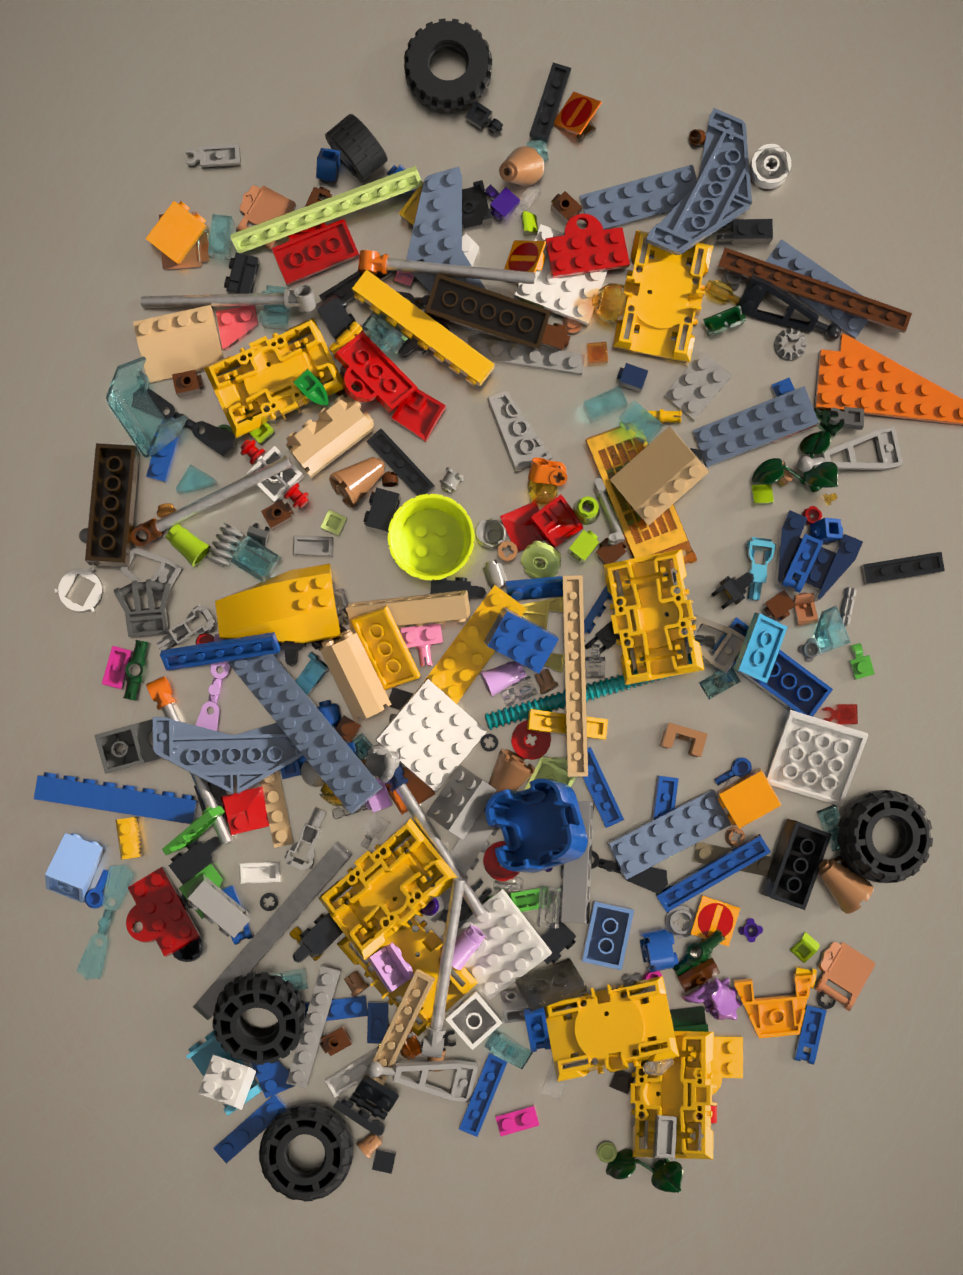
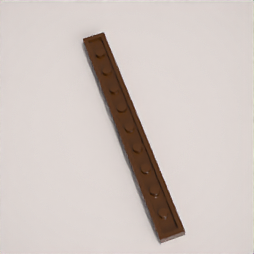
(816, 290)

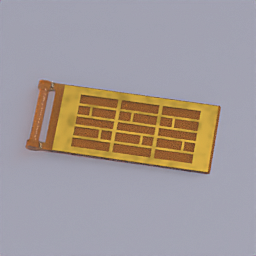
(610, 453)

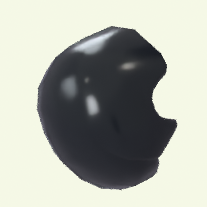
(191, 951)

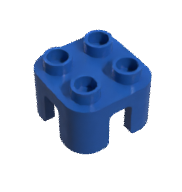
(538, 826)

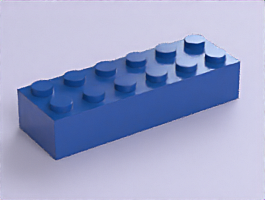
(788, 680)

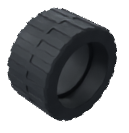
(357, 147)

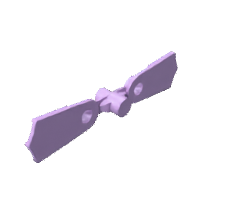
(204, 719)

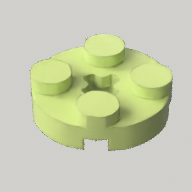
(545, 552)

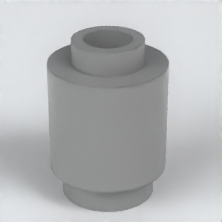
(495, 574)

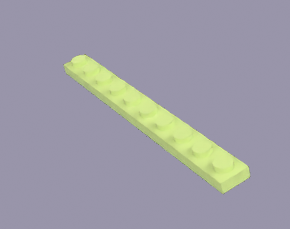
(326, 210)

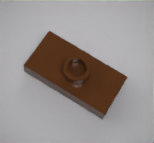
(698, 975)

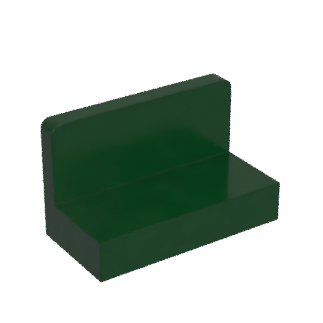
(689, 1019)

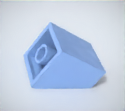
(73, 867)

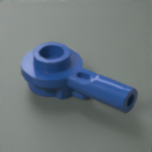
(740, 767)
(95, 896)

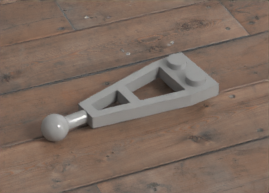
(886, 445)
(166, 572)
(728, 649)
(461, 1084)

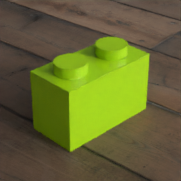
(583, 546)

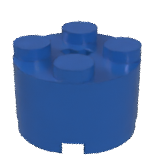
(658, 950)

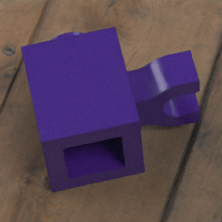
(503, 203)

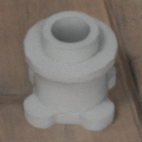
(451, 480)

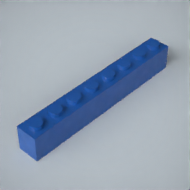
(115, 799)

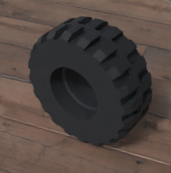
(448, 37)
(253, 1043)

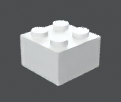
(473, 1020)
(227, 1082)

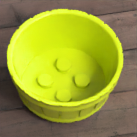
(431, 537)

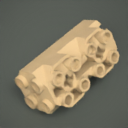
(330, 435)
(354, 675)

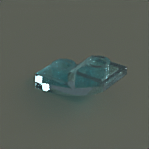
(829, 820)

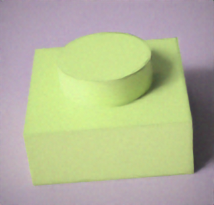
(333, 522)

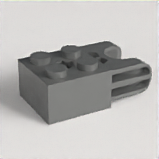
(136, 744)

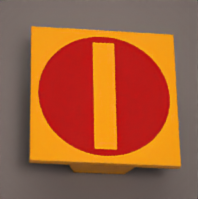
(526, 256)
(715, 915)

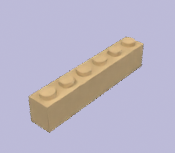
(418, 609)

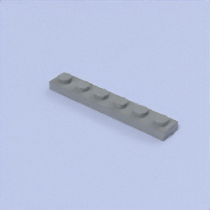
(519, 355)
(313, 1027)

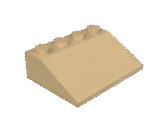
(178, 342)
(659, 475)

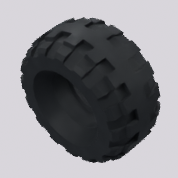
(857, 830)
(312, 1121)

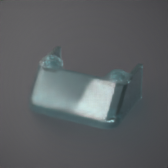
(138, 412)

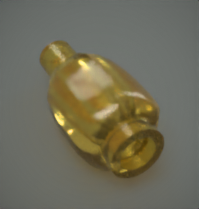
(720, 291)

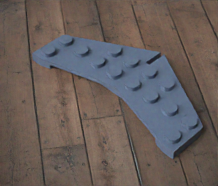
(714, 198)
(439, 226)
(221, 755)

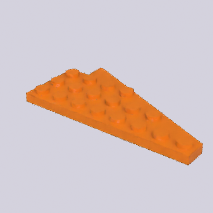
(880, 386)

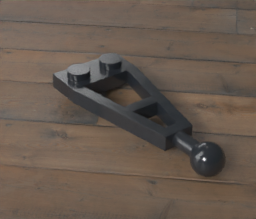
(753, 295)

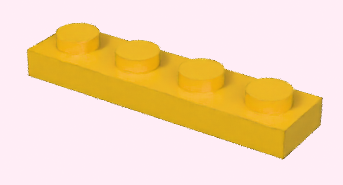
(556, 723)

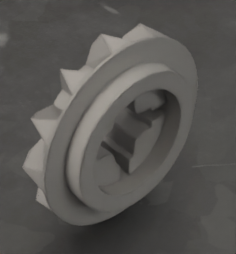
(787, 352)
(674, 914)

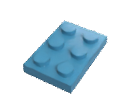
(760, 647)

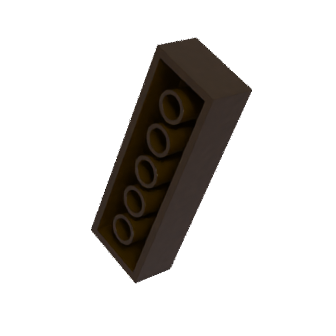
(487, 312)
(112, 505)

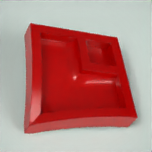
(419, 414)
(557, 522)
(520, 528)
(245, 811)

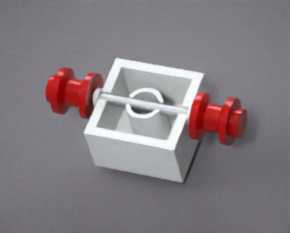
(280, 485)

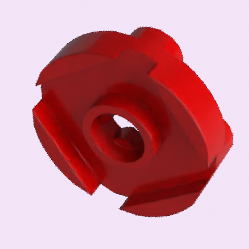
(526, 750)
(493, 867)

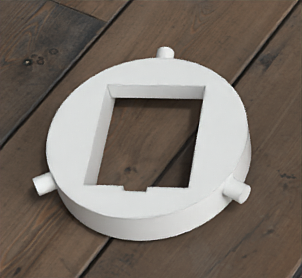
(67, 581)

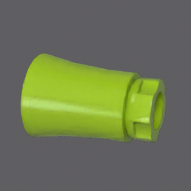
(586, 517)
(187, 544)

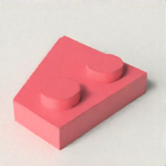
(236, 323)

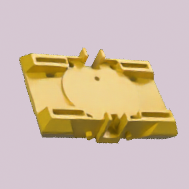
(669, 304)
(272, 387)
(644, 617)
(380, 881)
(429, 947)
(611, 1037)
(682, 1095)

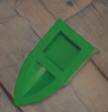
(311, 387)

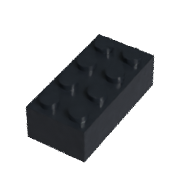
(796, 864)

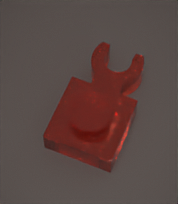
(843, 714)

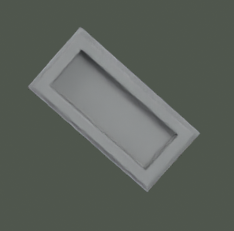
(313, 546)
(665, 1136)

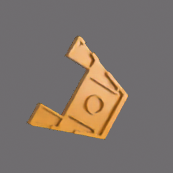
(776, 1014)

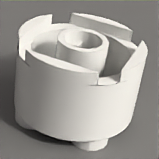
(777, 158)

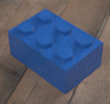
(521, 640)

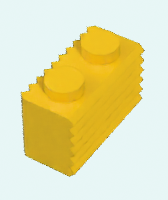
(129, 838)

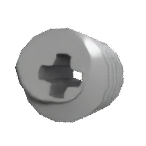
(224, 545)

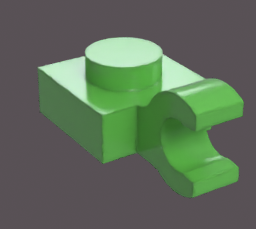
(861, 665)

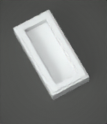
(259, 872)

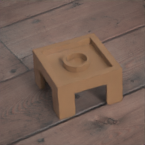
(685, 734)

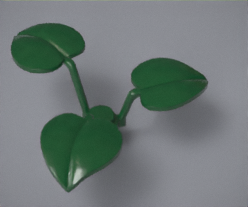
(819, 477)
(666, 1173)

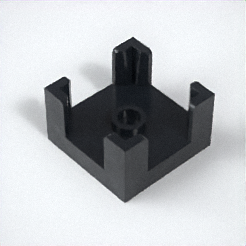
(475, 207)

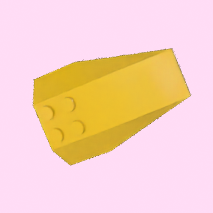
(292, 605)

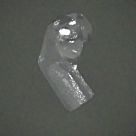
(509, 887)
(658, 1068)

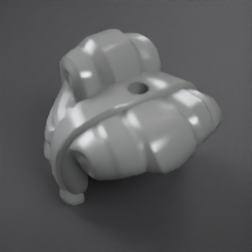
(382, 762)

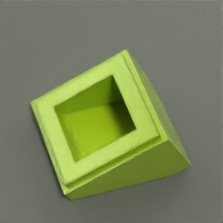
(529, 223)
(762, 494)
(805, 947)

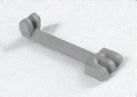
(617, 535)

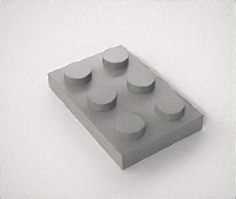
(697, 385)

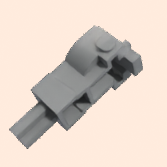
(181, 632)
(308, 835)

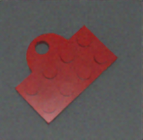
(586, 249)
(315, 251)
(373, 373)
(160, 913)

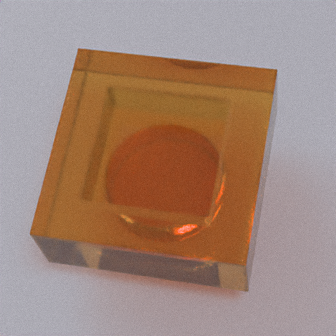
(597, 352)

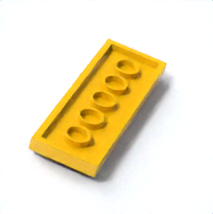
(468, 651)

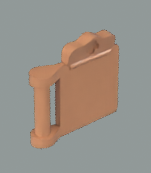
(263, 205)
(194, 258)
(845, 969)

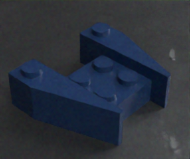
(828, 564)

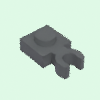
(850, 417)

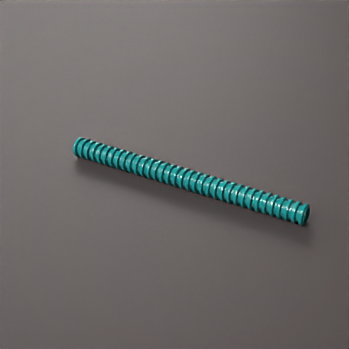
(559, 700)

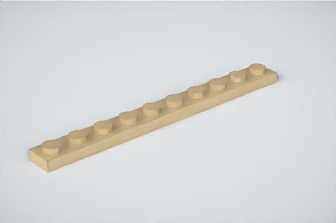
(575, 676)

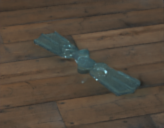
(94, 955)

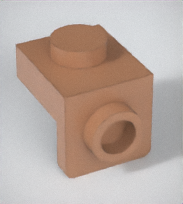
(805, 609)

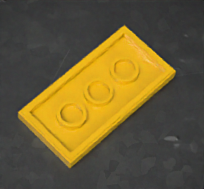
(385, 647)

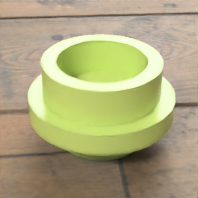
(606, 1152)

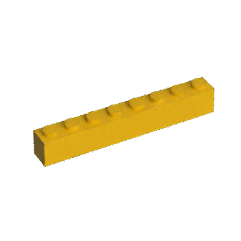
(423, 328)

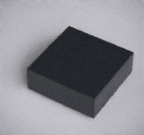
(384, 1161)

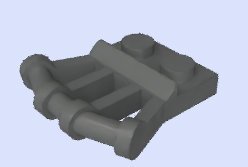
(148, 620)

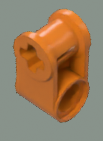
(546, 472)

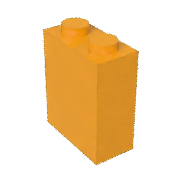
(177, 231)
(748, 798)

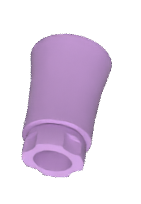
(502, 677)
(466, 945)

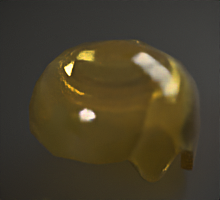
(541, 492)

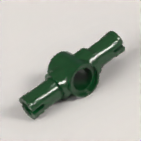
(136, 659)
(706, 949)

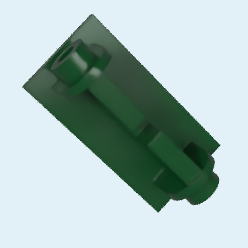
(723, 320)

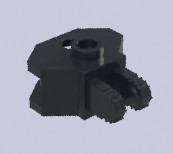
(734, 588)

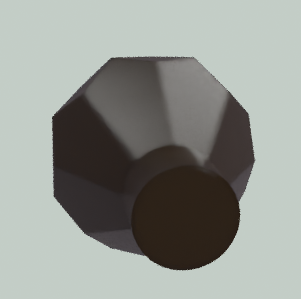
(588, 130)

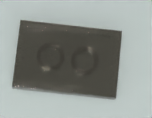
(550, 984)

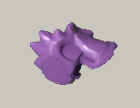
(718, 999)

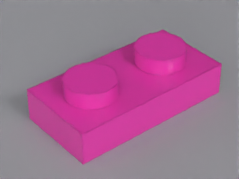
(115, 669)
(517, 1120)

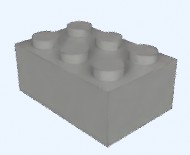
(461, 802)
(217, 906)

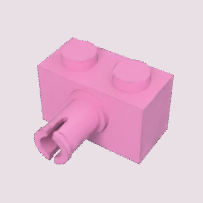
(422, 639)

